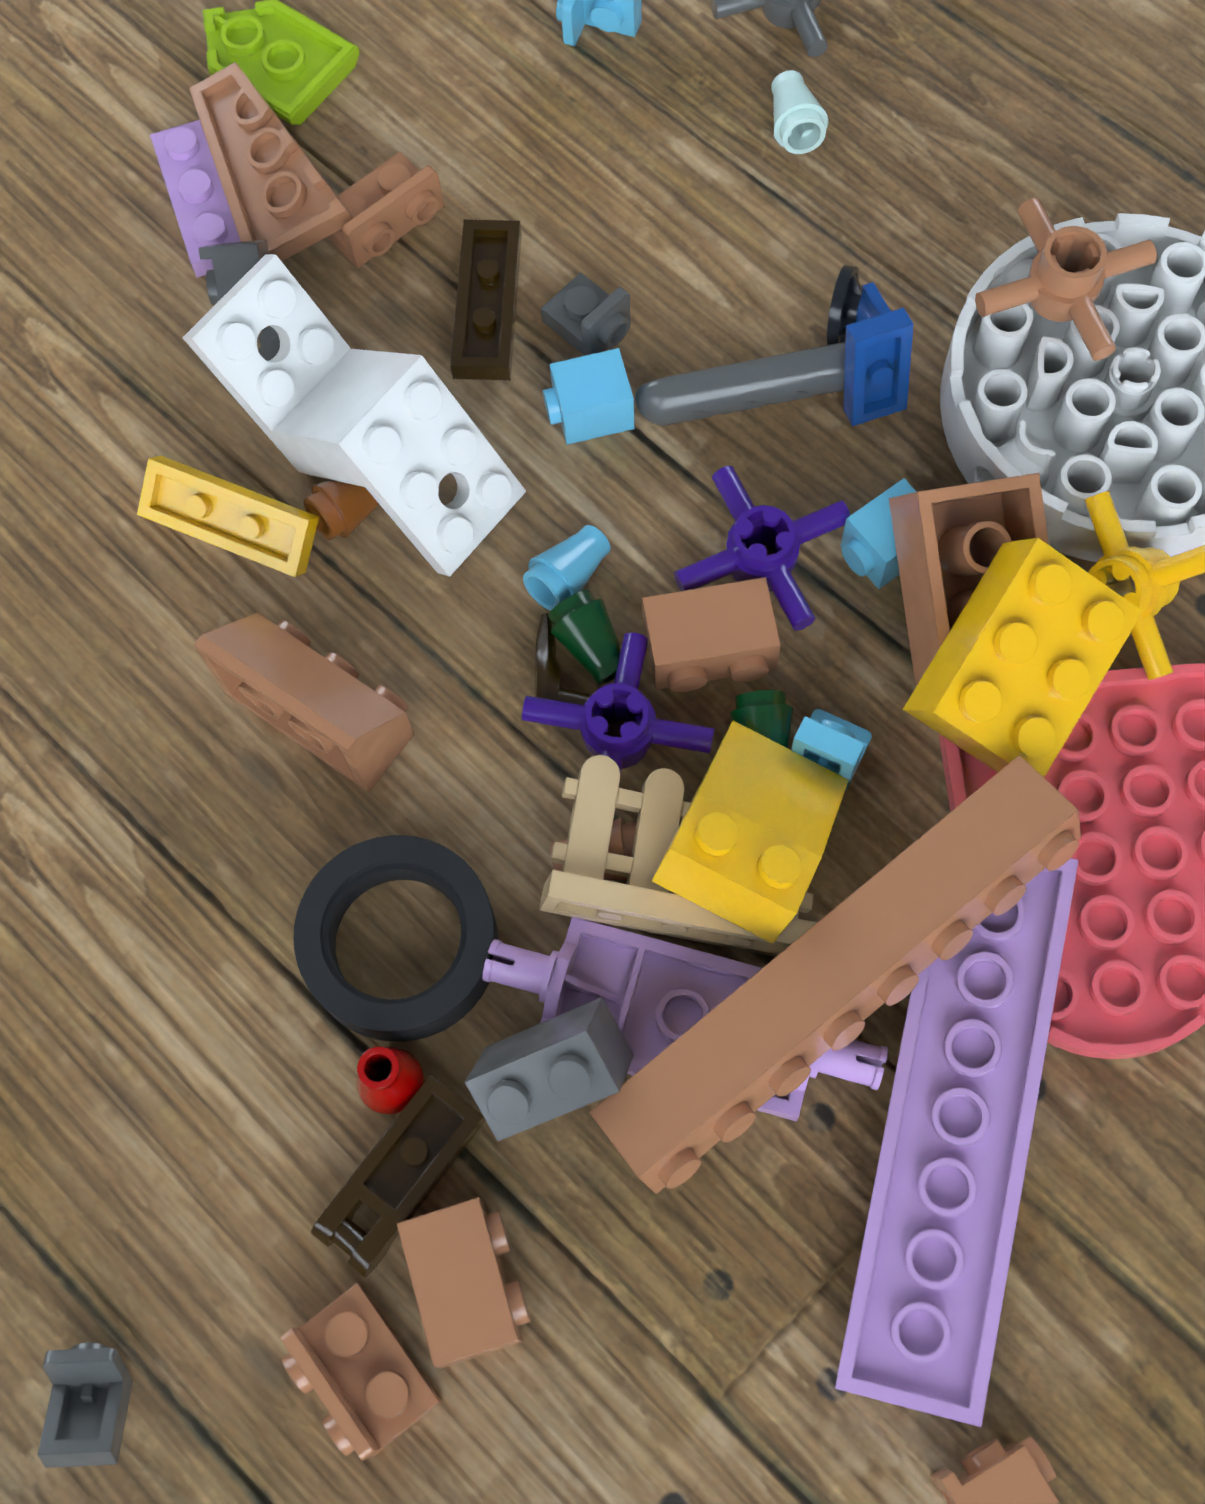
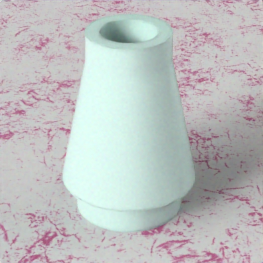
(798, 116)

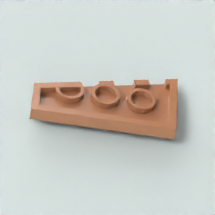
(262, 168)

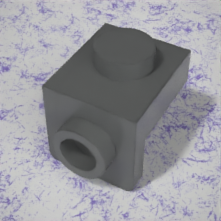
(84, 1406)

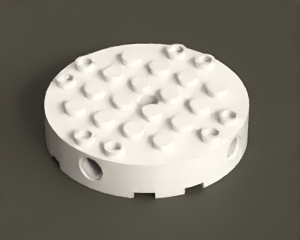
(1034, 401)

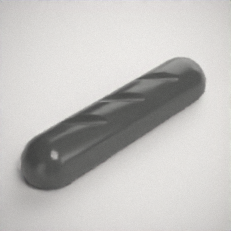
(743, 385)

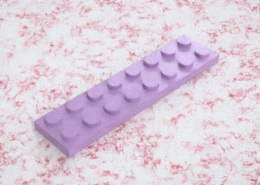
(956, 1162)

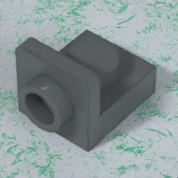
(588, 315)

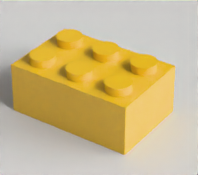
(1023, 657)

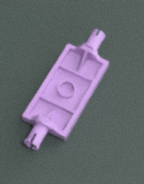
(654, 995)

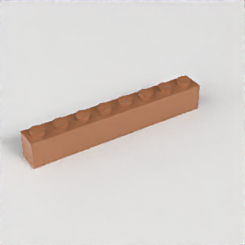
(839, 975)

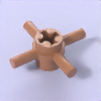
(1066, 276)

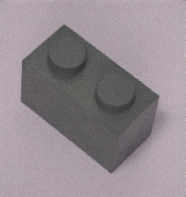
(550, 1069)

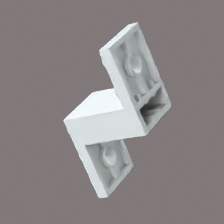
(356, 414)

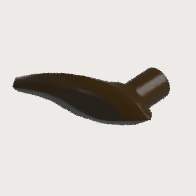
(548, 670)

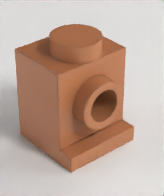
(1000, 1476)

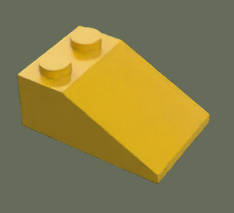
(753, 833)

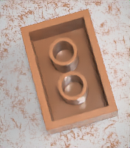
(947, 544)

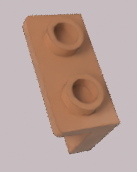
(386, 208)
(358, 1374)

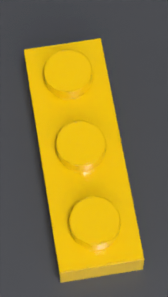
(227, 515)

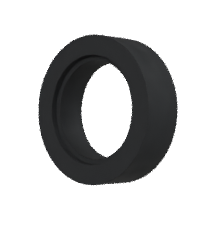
(341, 884)

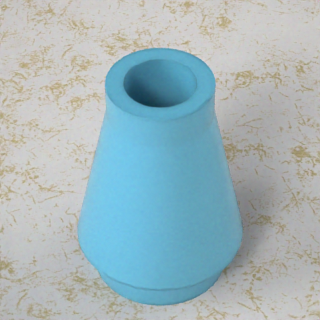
(565, 567)

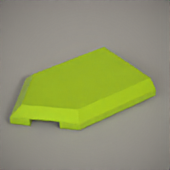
(282, 53)

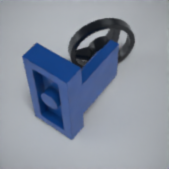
(875, 348)

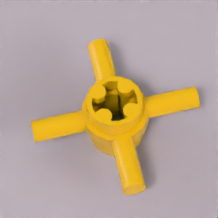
(1154, 576)

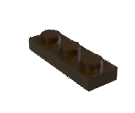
(486, 300)

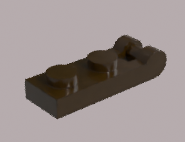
(399, 1173)

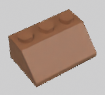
(308, 696)

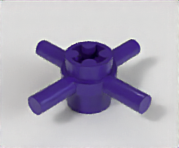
(746, 552)
(624, 704)

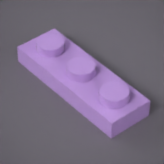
(194, 190)

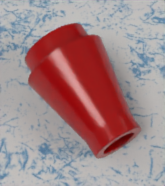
(398, 1088)

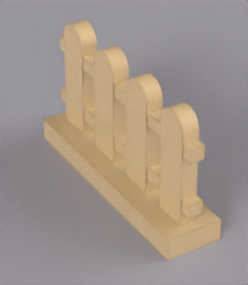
(640, 903)

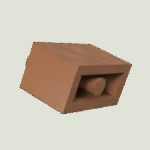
(711, 635)
(462, 1282)

